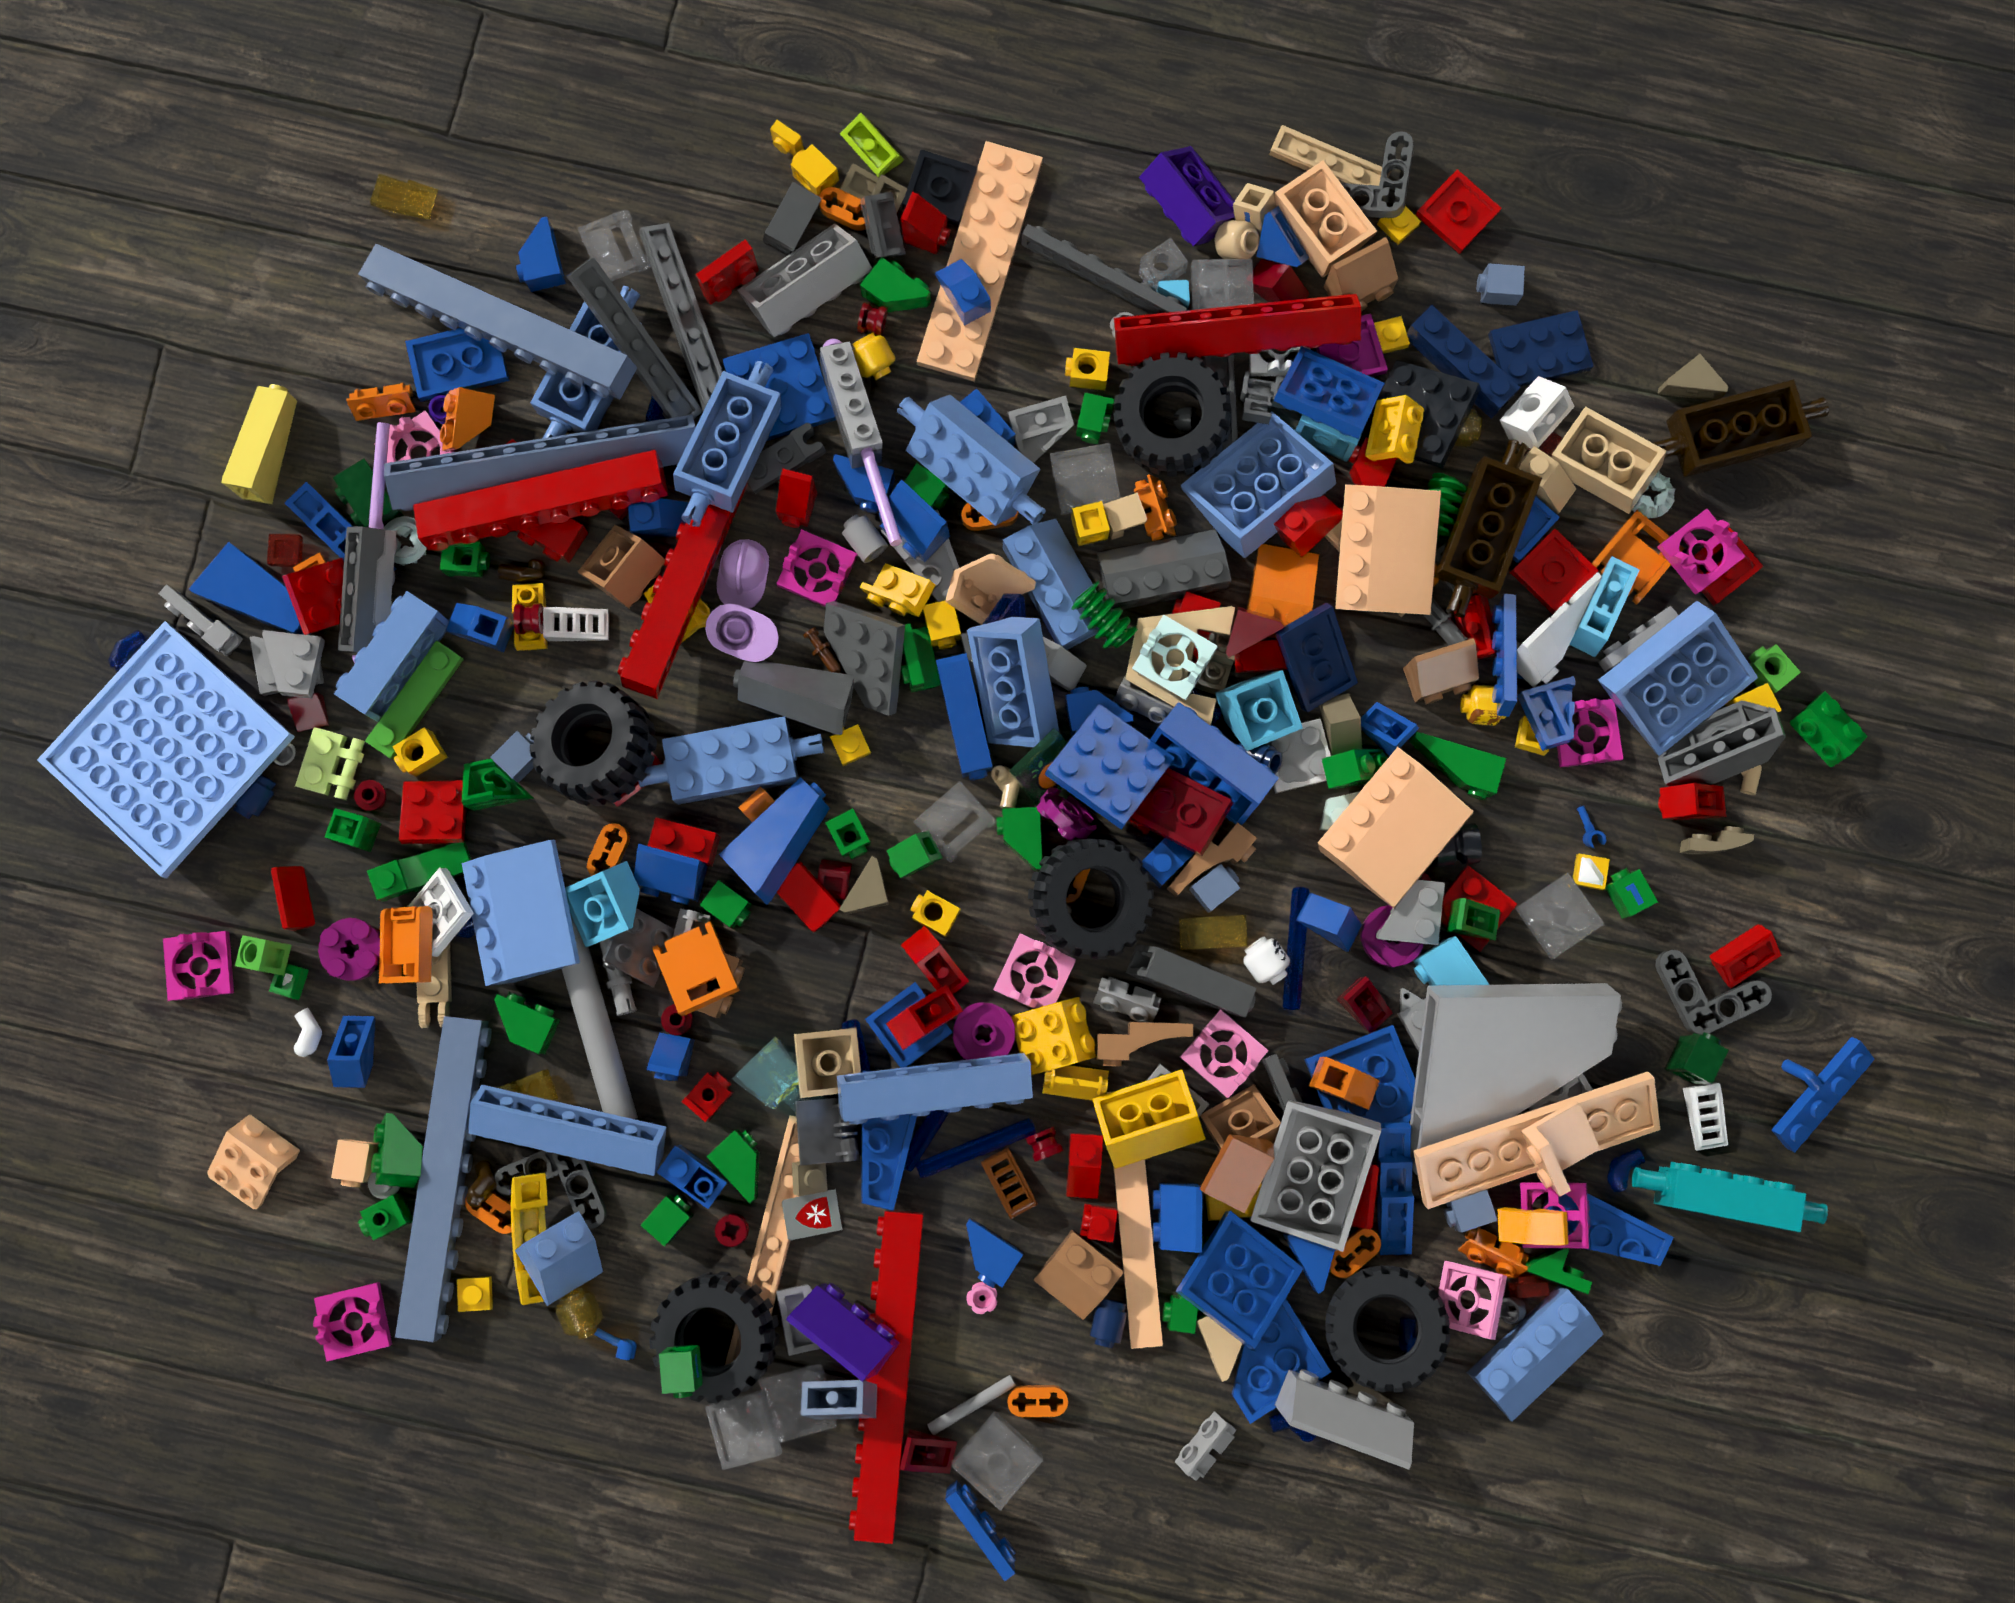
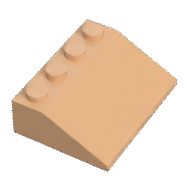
(1388, 549)
(1395, 827)

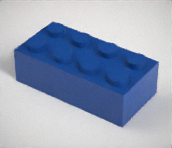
(1214, 761)

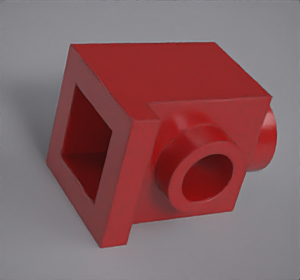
(707, 1109)
(1098, 1222)

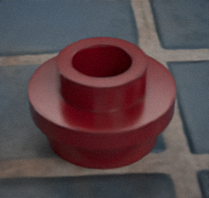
(378, 799)
(680, 1029)

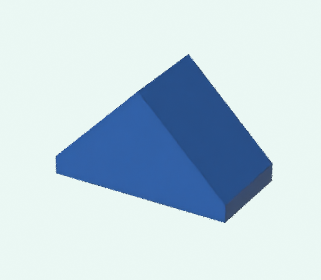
(1279, 241)
(1387, 727)
(1330, 920)
(1313, 1258)

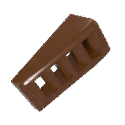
(1021, 1207)

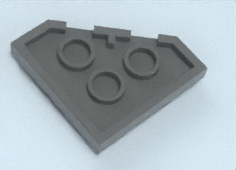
(870, 651)

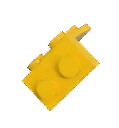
(1054, 1035)

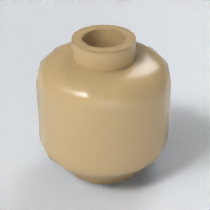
(1236, 240)

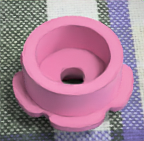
(979, 1306)

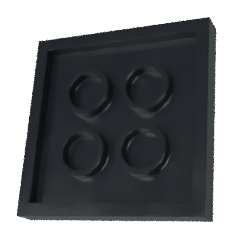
(1445, 404)

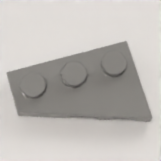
(937, 568)

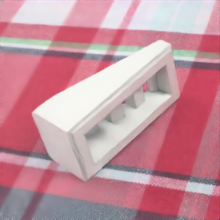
(564, 613)
(1716, 1103)

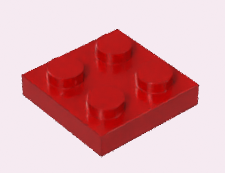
(1458, 211)
(728, 272)
(1554, 571)
(317, 595)
(432, 812)
(1475, 887)

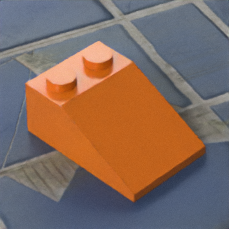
(1283, 583)

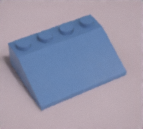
(1258, 483)
(1678, 677)
(520, 913)

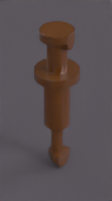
(822, 651)

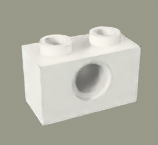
(1537, 412)

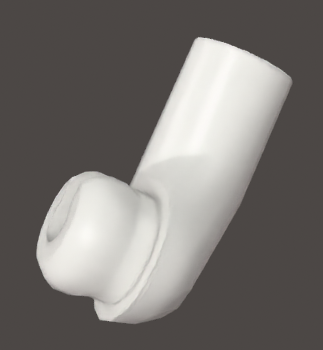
(310, 1033)

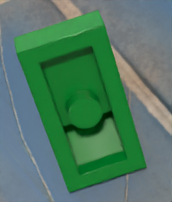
(1550, 1266)

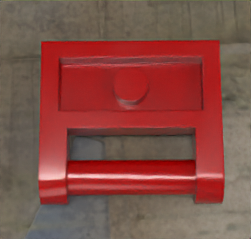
(1733, 577)

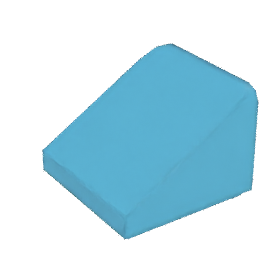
(1177, 289)

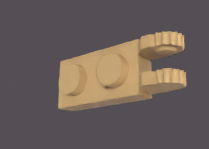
(437, 990)

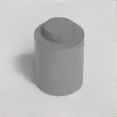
(864, 538)

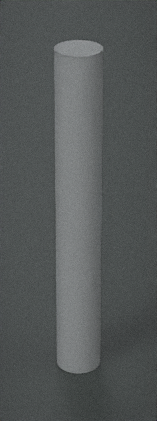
(971, 1405)

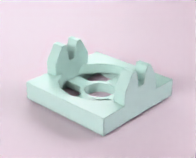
(1170, 627)

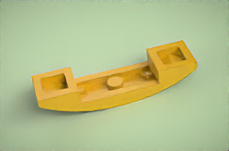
(527, 1221)

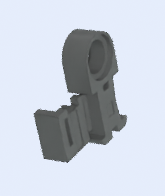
(1259, 397)

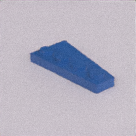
(884, 1158)
(1619, 1232)

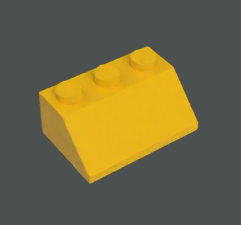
(1148, 1119)

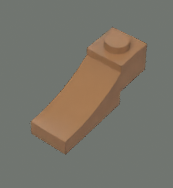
(1234, 847)
(1117, 1047)

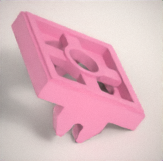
(419, 423)
(1023, 945)
(1255, 1053)
(1496, 1283)

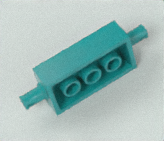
(1736, 1198)

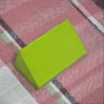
(871, 145)

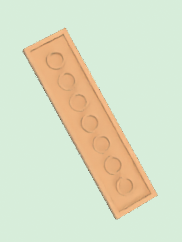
(987, 245)
(1499, 1150)

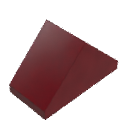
(1277, 282)
(1251, 628)
(1365, 1004)
(927, 1453)

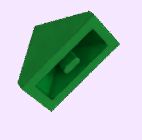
(353, 830)
(1473, 919)

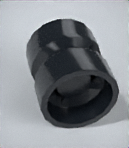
(1464, 847)

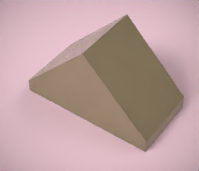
(1695, 381)
(1341, 724)
(868, 890)

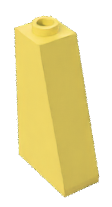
(261, 445)

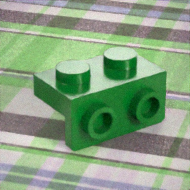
(919, 660)
(1828, 729)

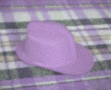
(743, 573)
(742, 632)

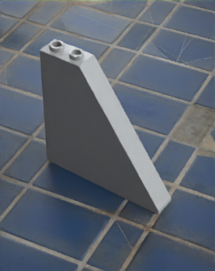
(1503, 1050)

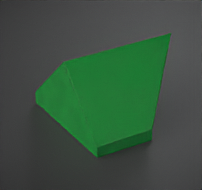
(489, 786)

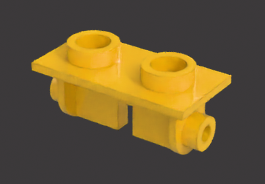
(1076, 1082)

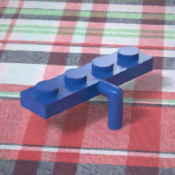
(1506, 662)
(1822, 1093)

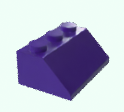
(1188, 194)
(844, 1331)

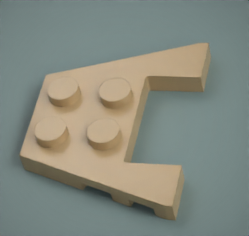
(1211, 620)

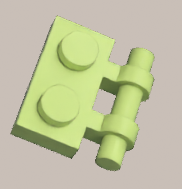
(322, 760)

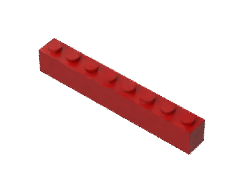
(1239, 329)
(540, 500)
(674, 601)

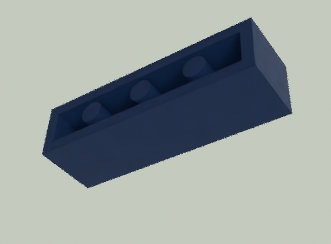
(1458, 356)

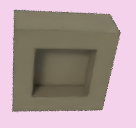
(809, 1178)

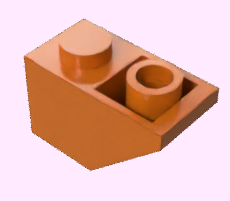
(466, 417)
(1344, 1082)

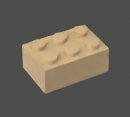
(1608, 459)

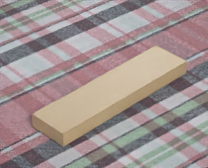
(1307, 152)

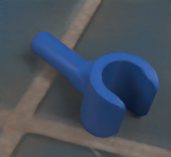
(1590, 830)
(626, 1347)

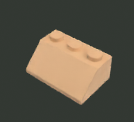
(1324, 217)

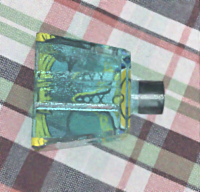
(772, 1076)

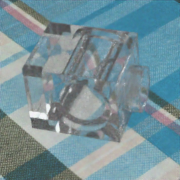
(1165, 253)

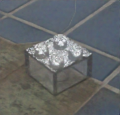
(997, 1460)

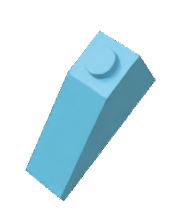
(1604, 607)

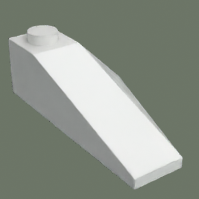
(1549, 642)

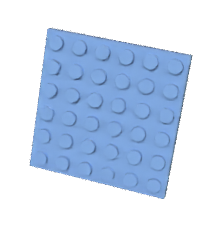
(165, 749)

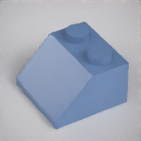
(561, 1258)

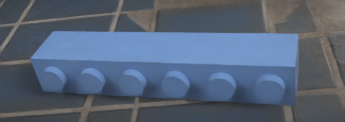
(934, 1087)
(567, 1130)

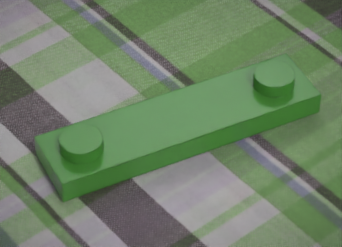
(414, 699)

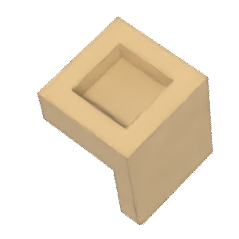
(1124, 514)

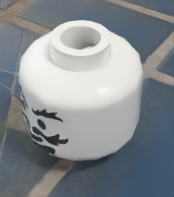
(1266, 960)

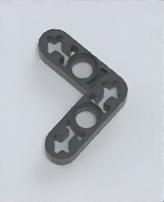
(1380, 194)
(1699, 1002)
(556, 1167)

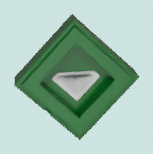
(291, 983)

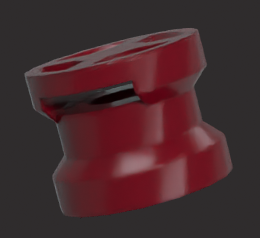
(875, 320)
(528, 618)
(1045, 1147)
(737, 1227)

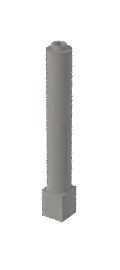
(598, 1034)

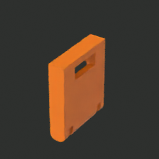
(1635, 552)
(405, 941)
(691, 962)

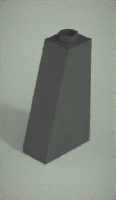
(797, 693)
(1191, 980)

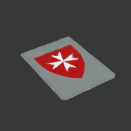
(811, 1215)

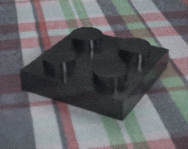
(942, 183)

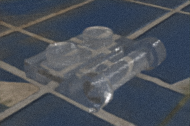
(603, 246)
(948, 813)

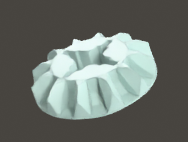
(1662, 501)
(404, 527)

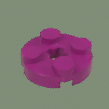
(1067, 813)
(335, 939)
(1380, 950)
(988, 1016)

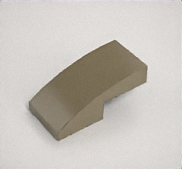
(863, 183)

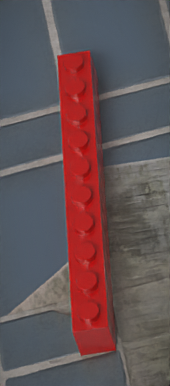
(883, 1435)

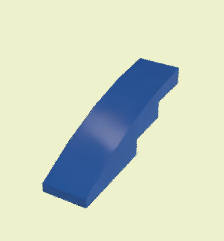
(320, 517)
(1394, 1189)

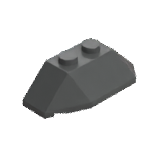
(1723, 745)

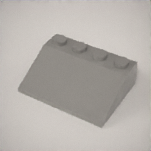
(1317, 1173)

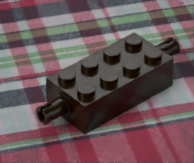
(1740, 427)
(1487, 528)

